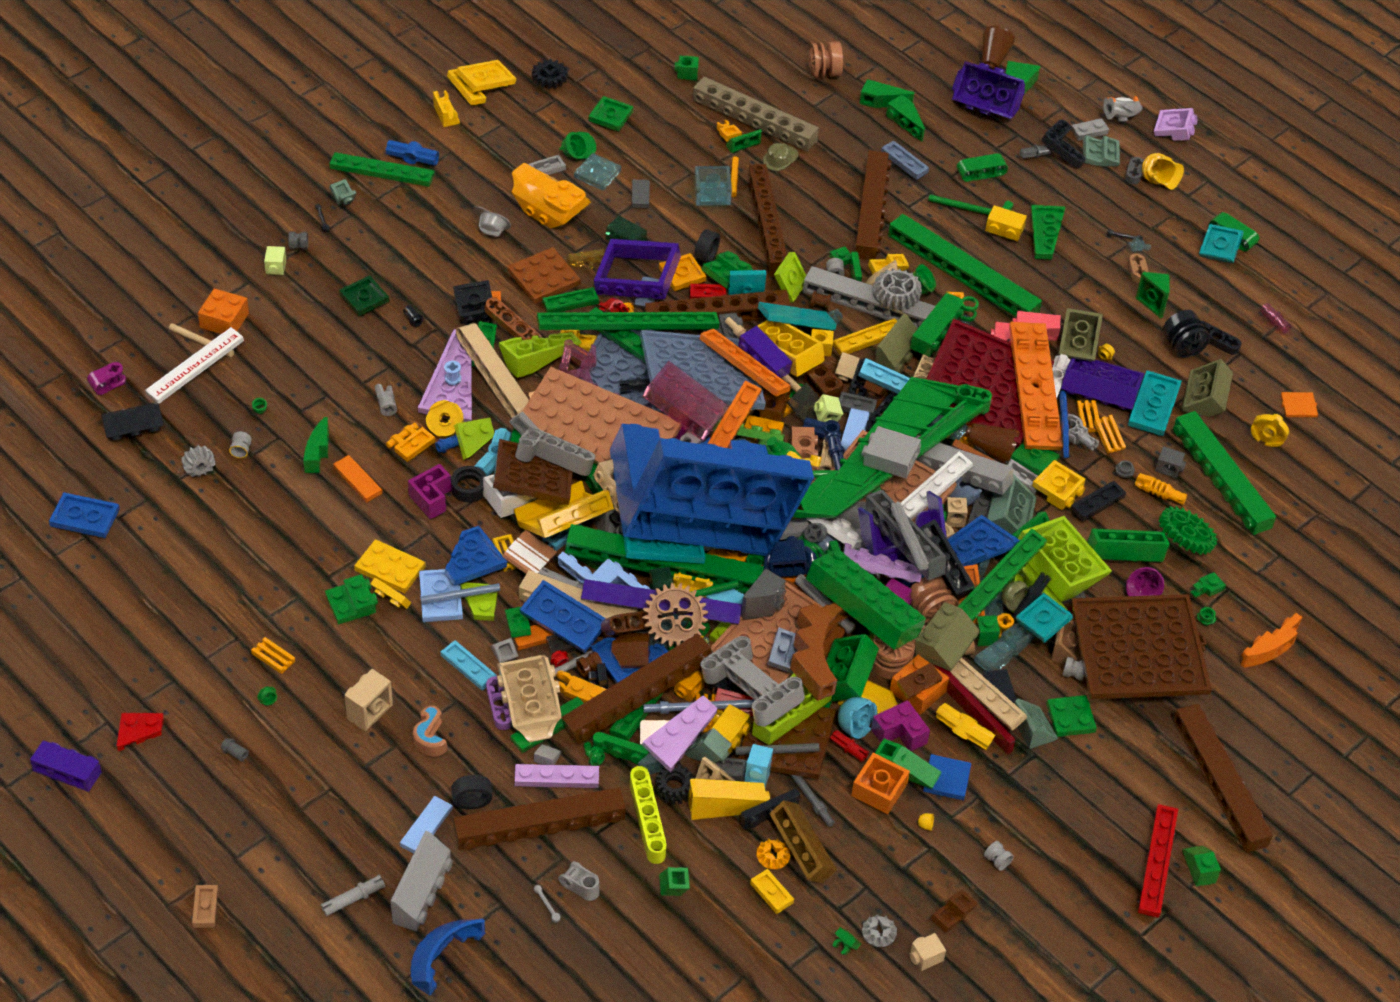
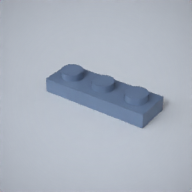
(905, 160)

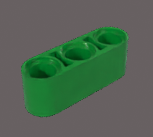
(982, 167)
(1249, 237)

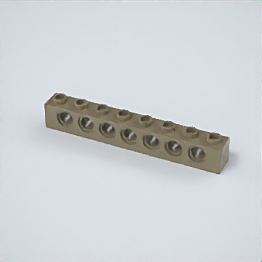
(755, 113)

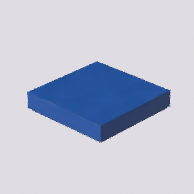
(953, 779)

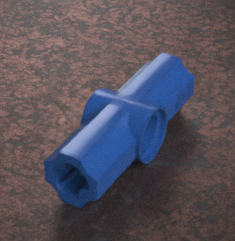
(412, 152)

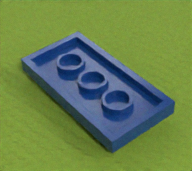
(563, 616)

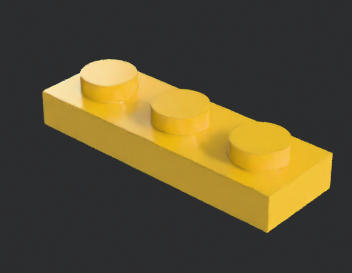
(472, 97)

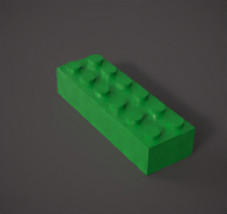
(865, 598)

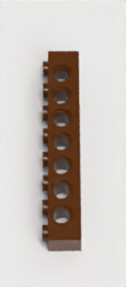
(766, 217)
(743, 304)

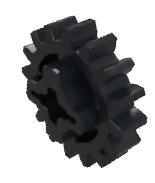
(549, 73)

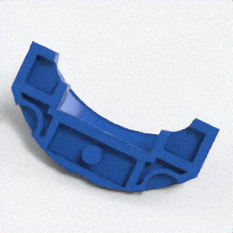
(434, 944)

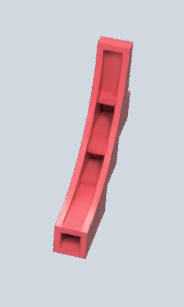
(1052, 322)

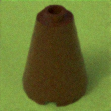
(996, 45)
(993, 441)

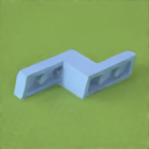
(607, 572)

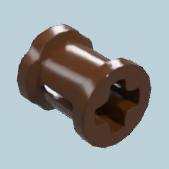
(820, 300)

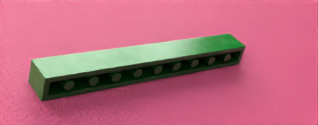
(962, 266)
(603, 545)

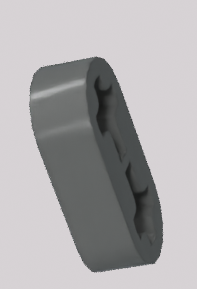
(1134, 170)

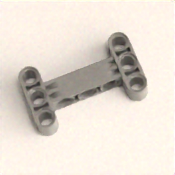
(770, 698)

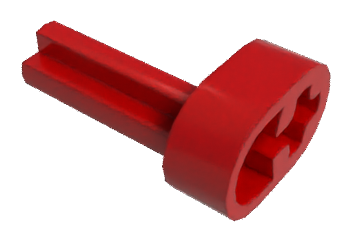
(609, 307)

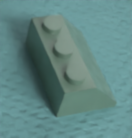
(1012, 508)

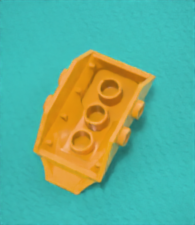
(545, 197)

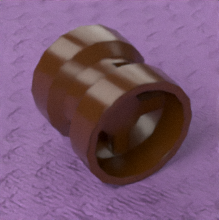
(588, 664)

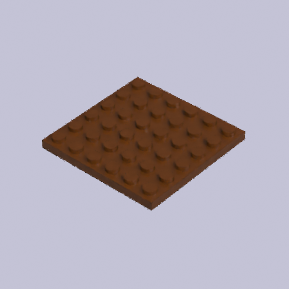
(1140, 646)

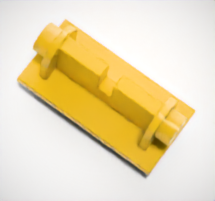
(699, 583)

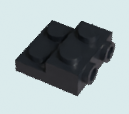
(471, 301)

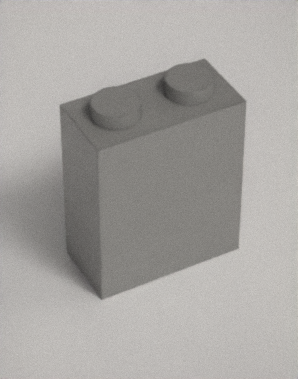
(891, 452)

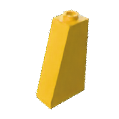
(723, 798)

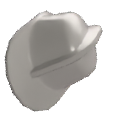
(491, 223)

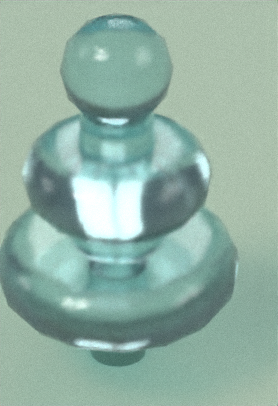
(1139, 245)
(835, 315)

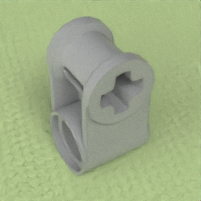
(577, 880)

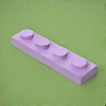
(556, 776)

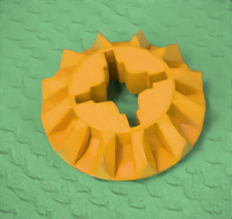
(768, 860)

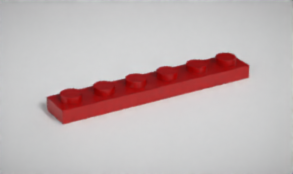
(1158, 861)

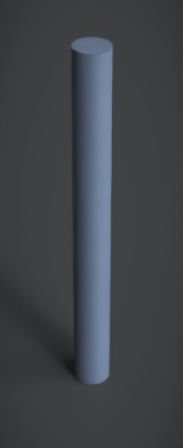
(460, 593)

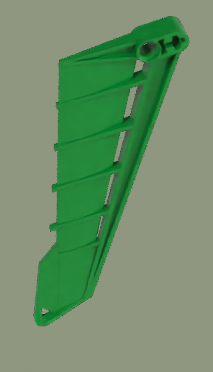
(908, 414)

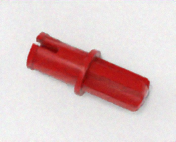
(849, 746)

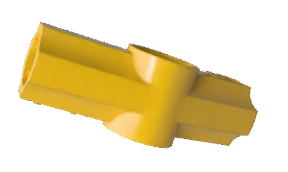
(964, 726)

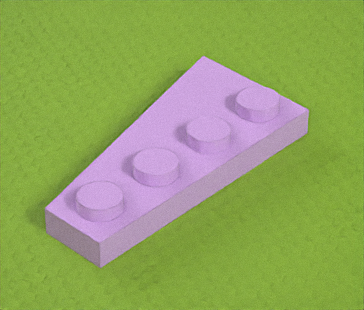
(883, 564)
(675, 737)

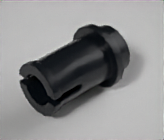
(414, 318)

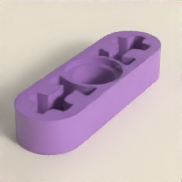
(497, 710)

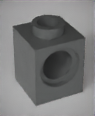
(1170, 462)

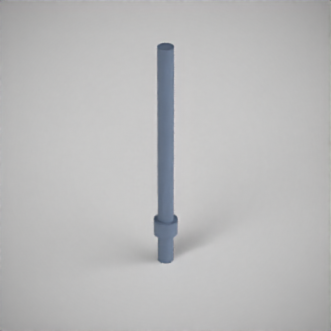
(664, 707)

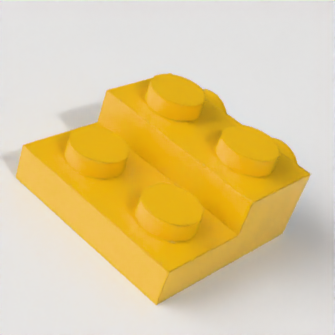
(1060, 485)

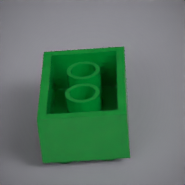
(851, 664)

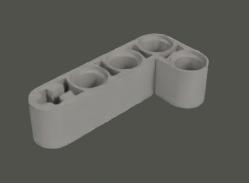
(555, 450)

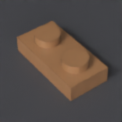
(205, 906)

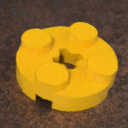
(435, 414)
(1273, 422)

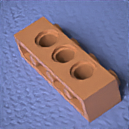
(804, 442)

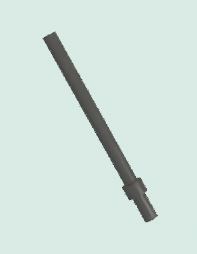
(818, 806)

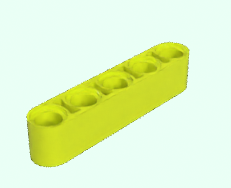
(650, 822)

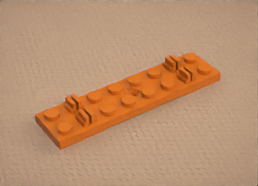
(1037, 405)

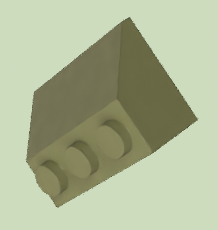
(895, 348)
(1208, 389)
(946, 637)

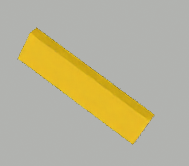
(863, 338)

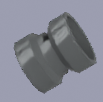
(294, 240)

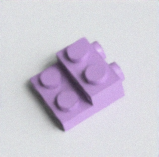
(1176, 123)

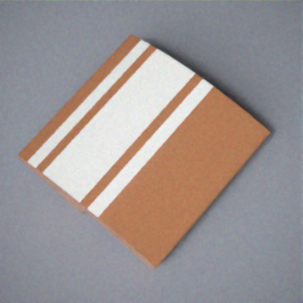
(529, 553)

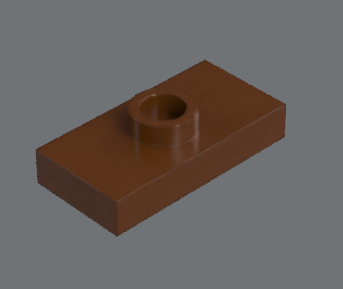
(919, 680)

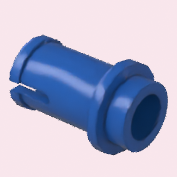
(446, 444)

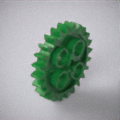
(1188, 530)

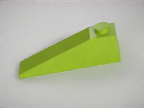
(530, 355)

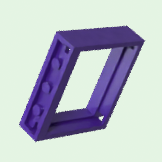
(640, 250)

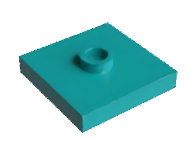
(1221, 243)
(747, 281)
(1044, 617)

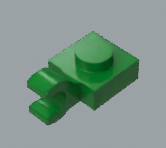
(1209, 584)

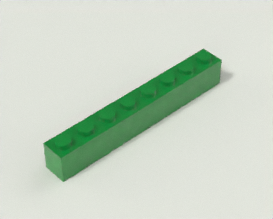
(1224, 473)

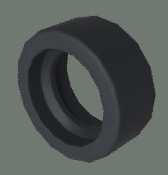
(707, 246)
(463, 473)
(480, 788)

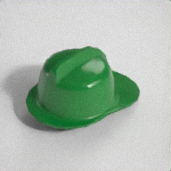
(578, 145)
(926, 278)

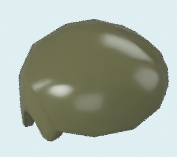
(1013, 594)

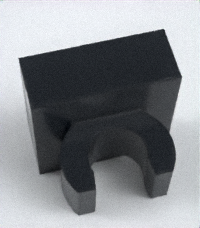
(599, 677)

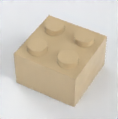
(368, 699)

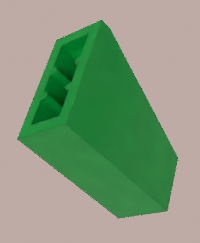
(1024, 71)

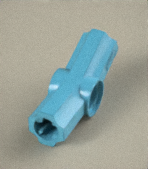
(488, 461)

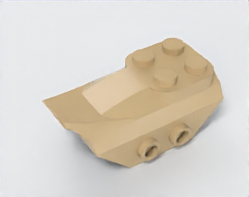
(531, 696)

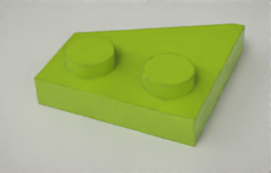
(473, 435)
(482, 605)

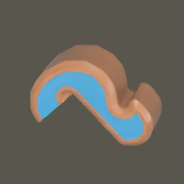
(424, 733)

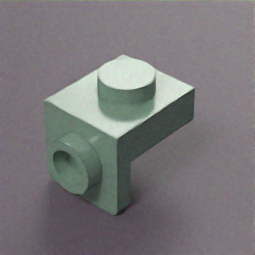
(342, 192)

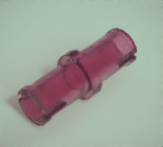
(1276, 318)

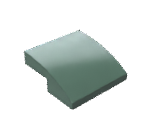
(1101, 152)

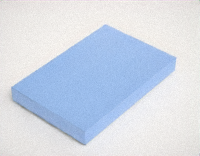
(437, 582)

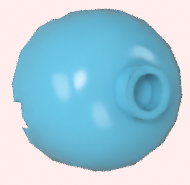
(856, 716)

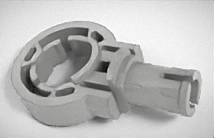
(1079, 433)

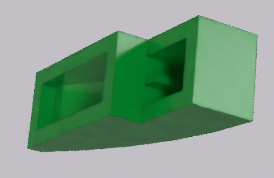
(317, 447)

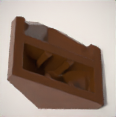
(632, 649)

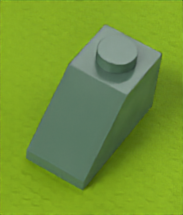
(709, 745)

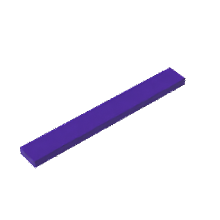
(636, 598)

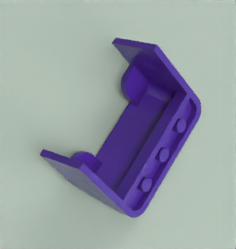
(883, 545)

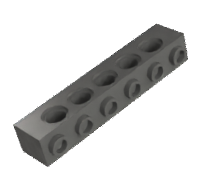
(880, 506)

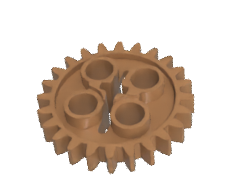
(672, 597)

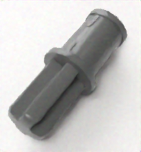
(1035, 151)

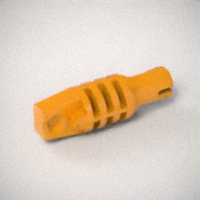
(1161, 489)

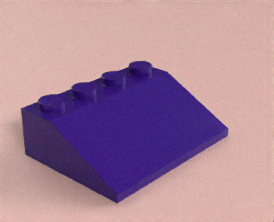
(1103, 382)

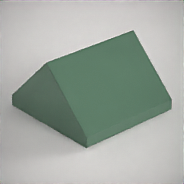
(1036, 728)

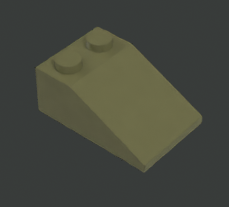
(1080, 334)

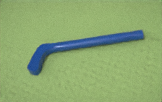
(1064, 423)

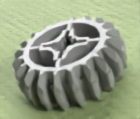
(897, 289)

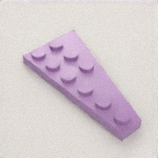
(440, 390)

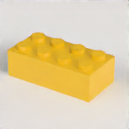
(798, 346)

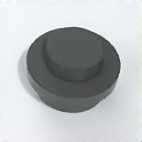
(1125, 469)

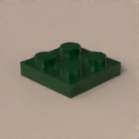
(364, 295)

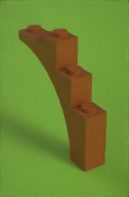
(809, 660)

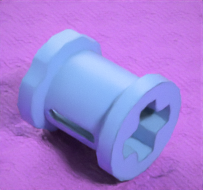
(452, 371)

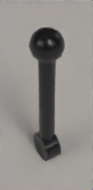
(325, 227)
(1110, 232)

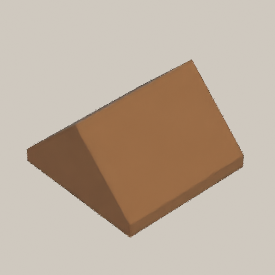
(1066, 644)

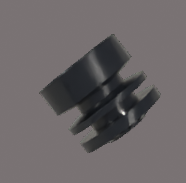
(1186, 333)

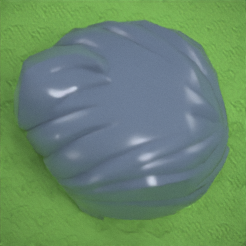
(967, 491)

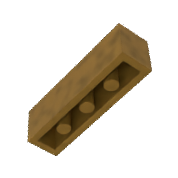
(803, 842)

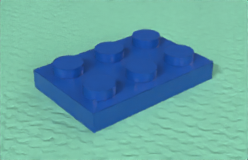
(84, 515)

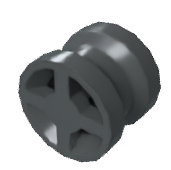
(812, 530)

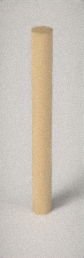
(195, 337)

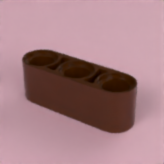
(622, 623)

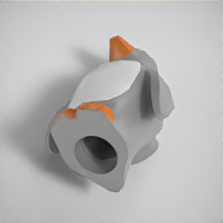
(1121, 107)

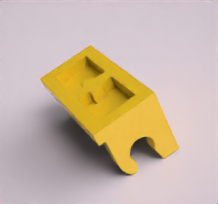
(445, 110)

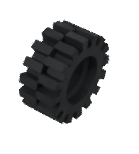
(670, 793)

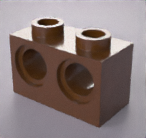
(823, 381)
(774, 406)

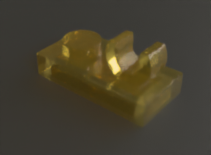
(579, 259)

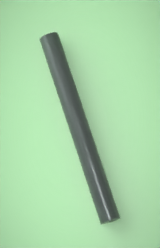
(788, 748)

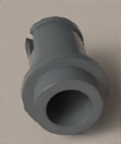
(229, 746)

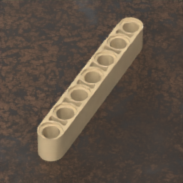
(492, 368)

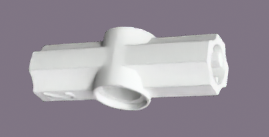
(1059, 370)

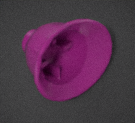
(1145, 582)

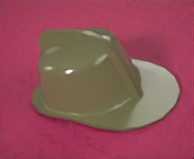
(779, 156)

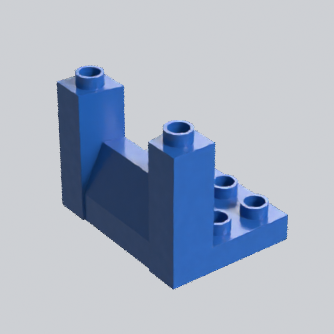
(705, 492)

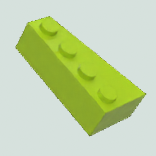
(789, 720)

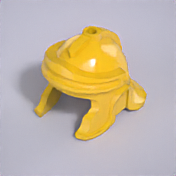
(1162, 170)

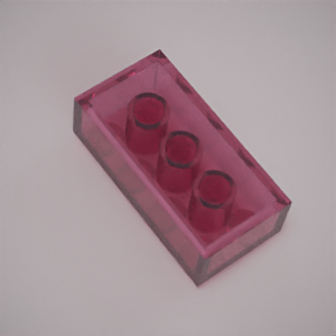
(685, 401)

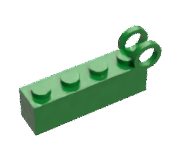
(936, 325)
(1129, 544)

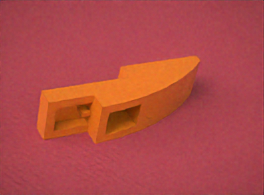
(1272, 645)

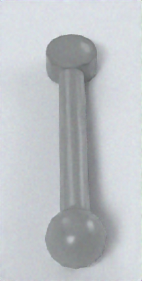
(555, 916)

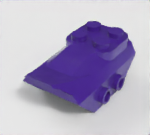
(988, 89)

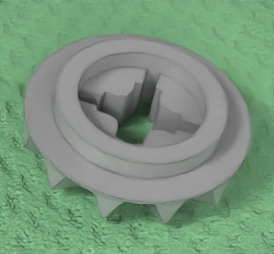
(873, 936)

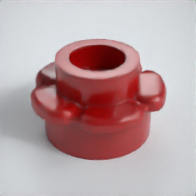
(559, 658)

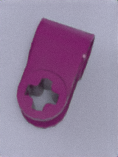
(106, 379)

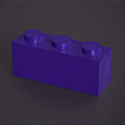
(765, 351)
(66, 765)

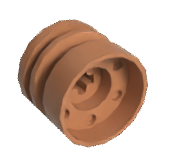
(828, 59)
(930, 596)
(891, 661)

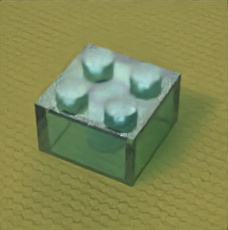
(712, 185)

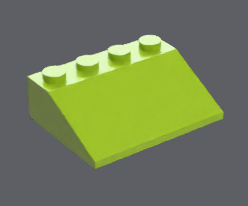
(1066, 559)

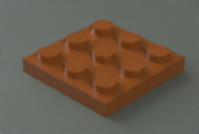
(543, 275)

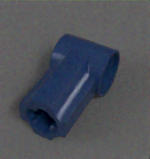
(822, 428)

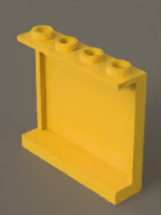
(549, 518)

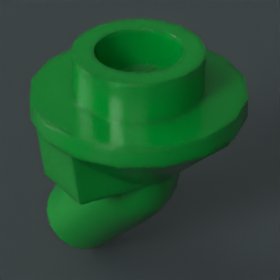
(595, 754)

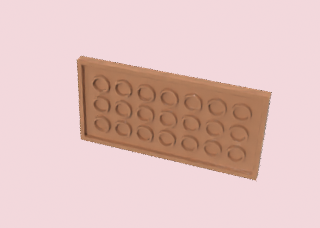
(589, 413)

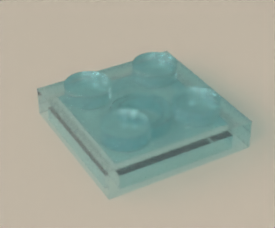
(597, 171)

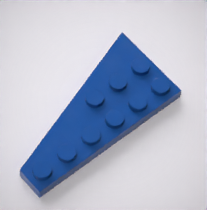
(978, 543)

